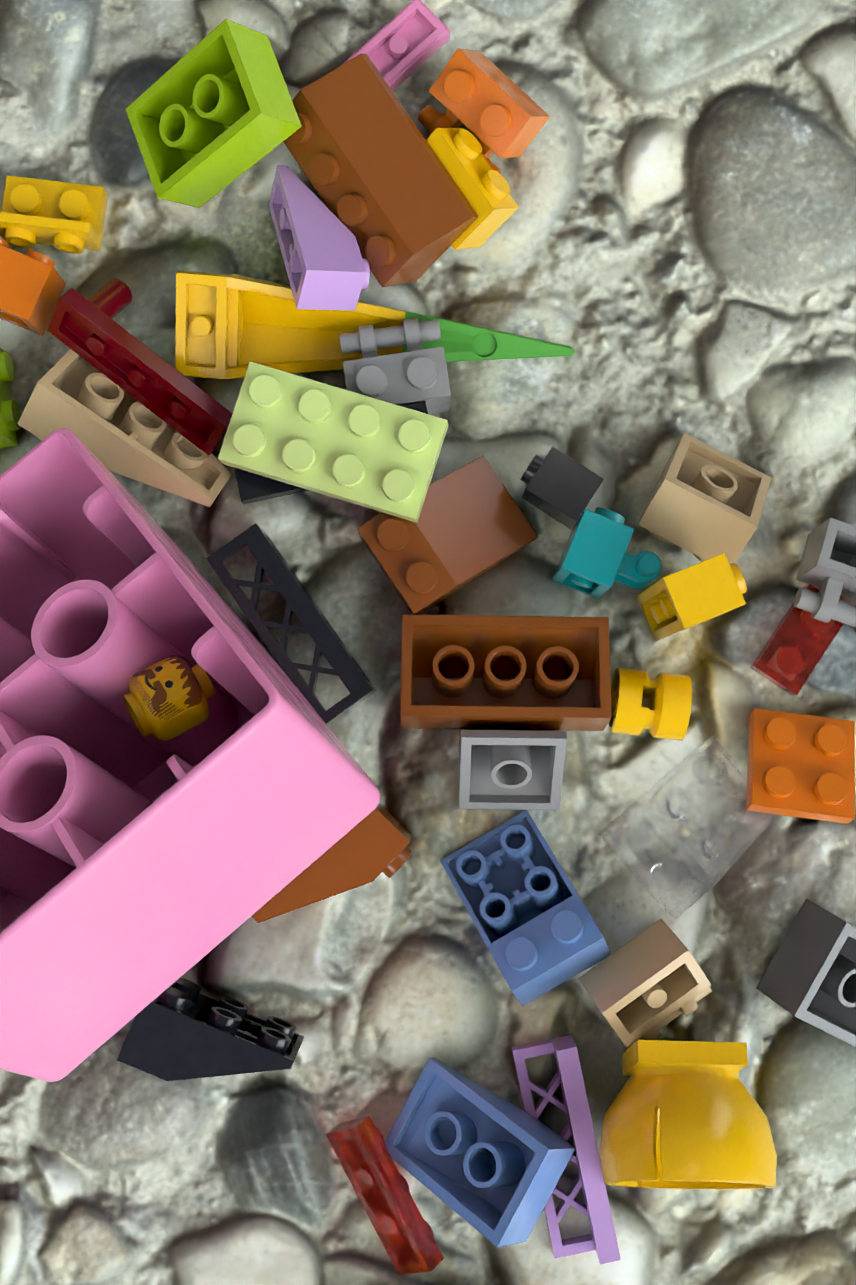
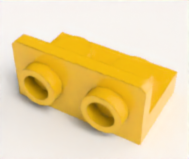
(53, 214)

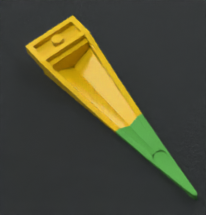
(243, 319)

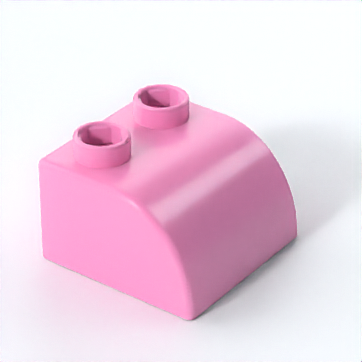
(115, 844)

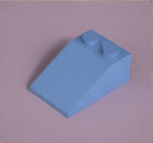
(478, 1153)

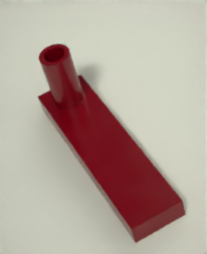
(94, 335)

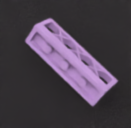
(586, 1154)

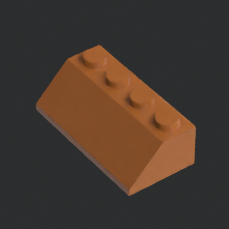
(377, 172)
(505, 672)

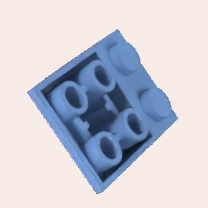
(525, 908)

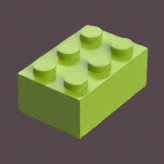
(213, 115)

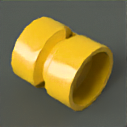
(667, 707)

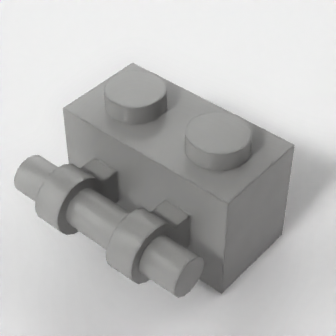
(400, 376)
(831, 566)

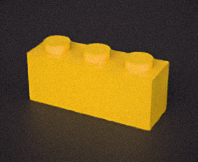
(692, 596)

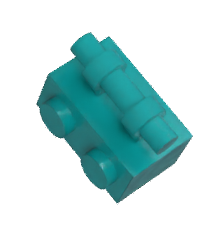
(598, 556)

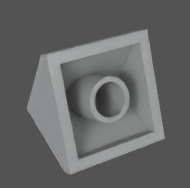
(511, 769)

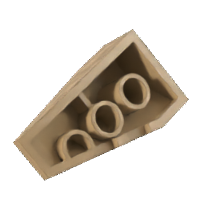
(121, 431)

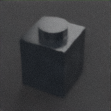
(559, 486)

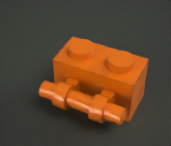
(486, 104)

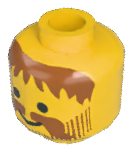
(168, 698)

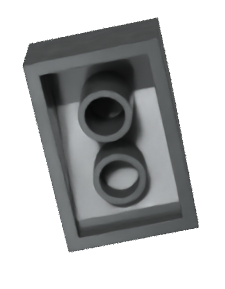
(816, 972)

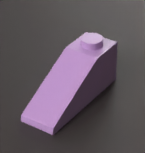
(315, 247)

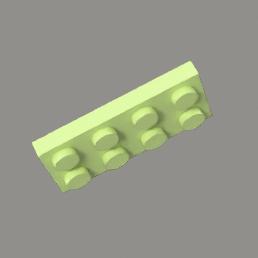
(333, 441)

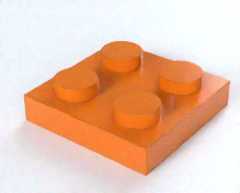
(801, 766)

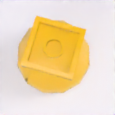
(686, 1121)

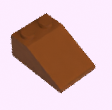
(460, 535)
(355, 860)

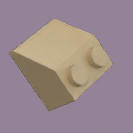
(706, 501)

